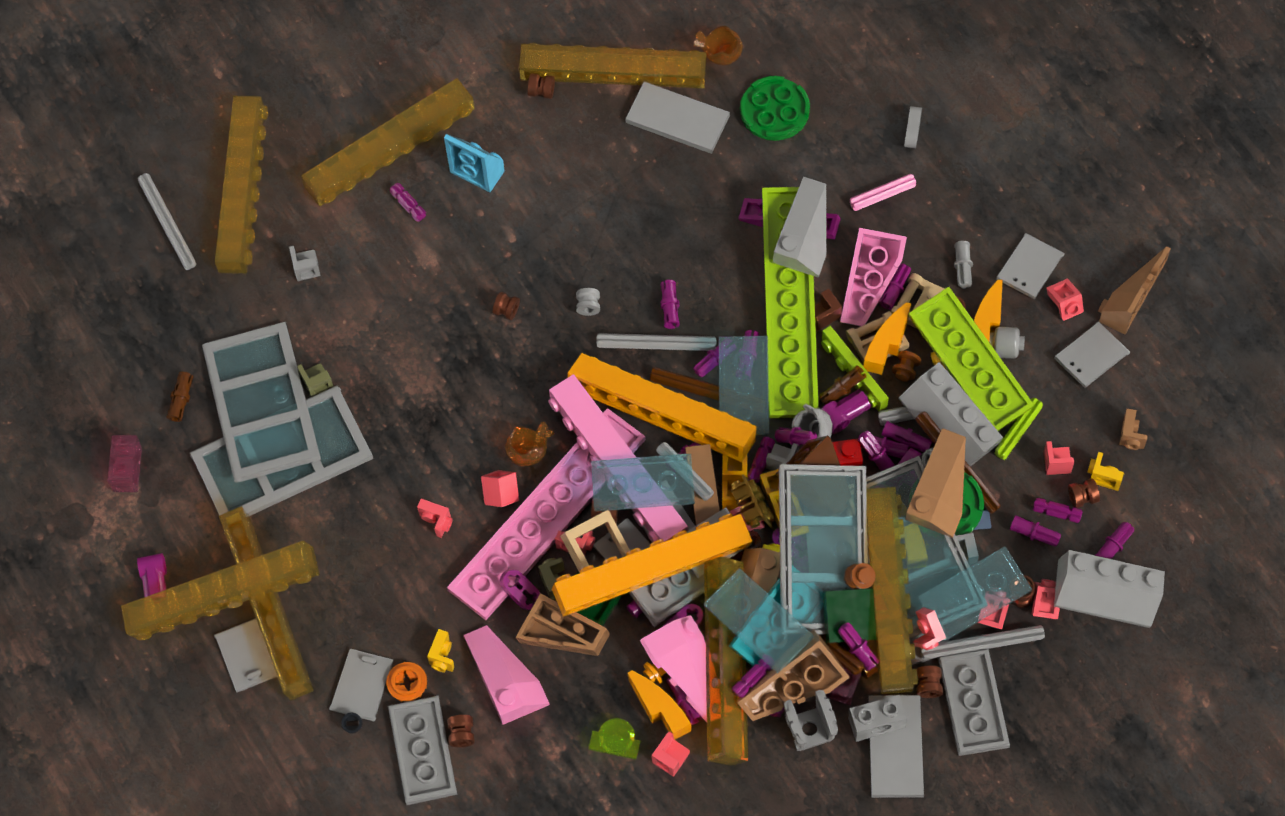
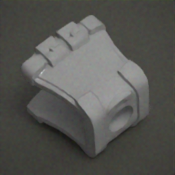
(821, 716)

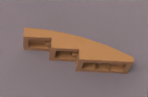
(703, 466)

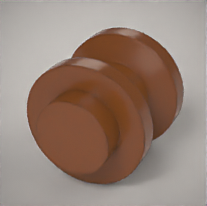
(904, 370)
(859, 576)

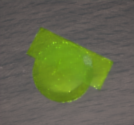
(615, 738)

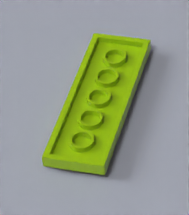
(970, 358)

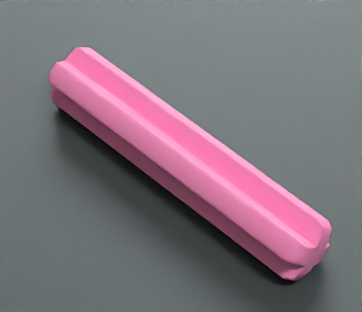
(882, 192)

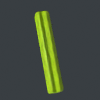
(1017, 430)

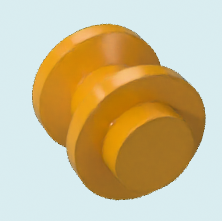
(653, 673)

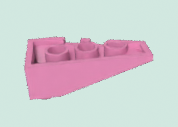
(873, 267)
(682, 654)
(507, 679)

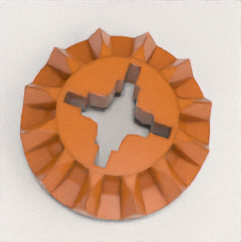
(396, 677)

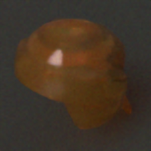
(721, 45)
(528, 446)

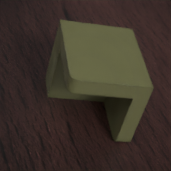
(315, 379)

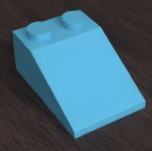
(473, 163)

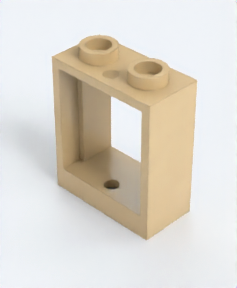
(569, 537)

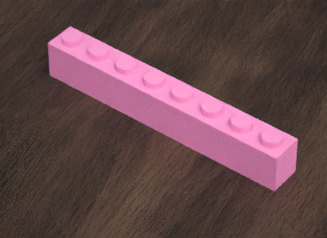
(605, 443)

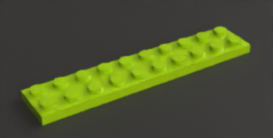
(788, 317)

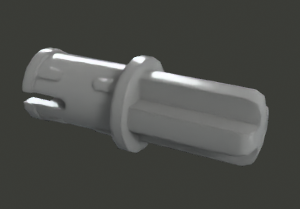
(963, 264)

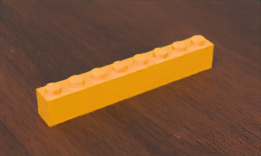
(664, 407)
(651, 564)

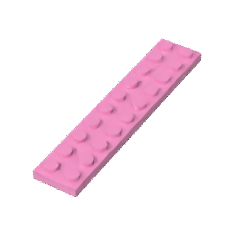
(534, 526)

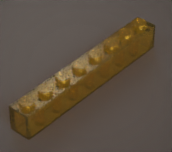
(614, 65)
(388, 142)
(240, 184)
(220, 590)
(889, 591)
(268, 610)
(724, 668)

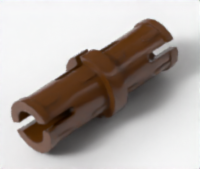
(843, 385)
(180, 396)

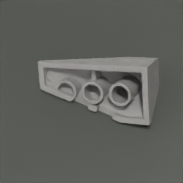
(804, 232)

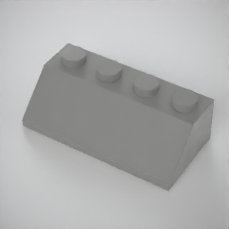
(952, 410)
(1108, 588)

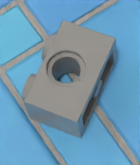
(877, 718)

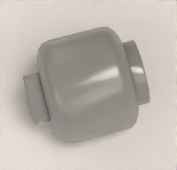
(1007, 341)

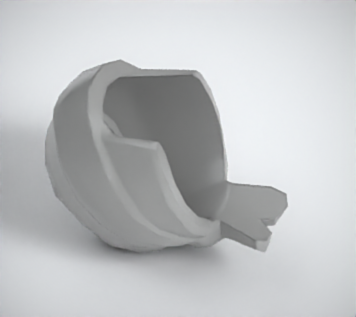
(813, 420)

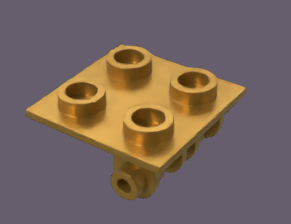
(751, 499)

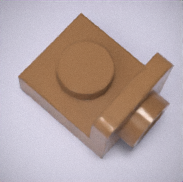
(1129, 435)

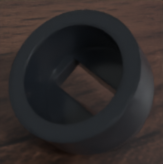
(349, 717)

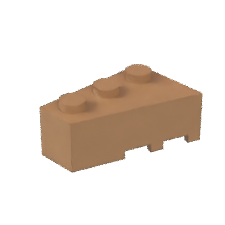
(570, 633)

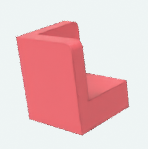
(1057, 460)
(500, 488)
(670, 755)

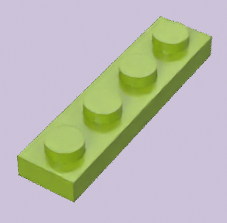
(847, 361)

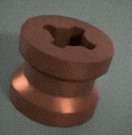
(506, 305)

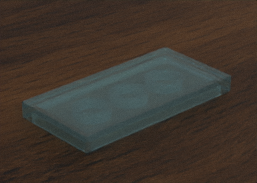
(745, 379)
(642, 482)
(976, 592)
(758, 620)

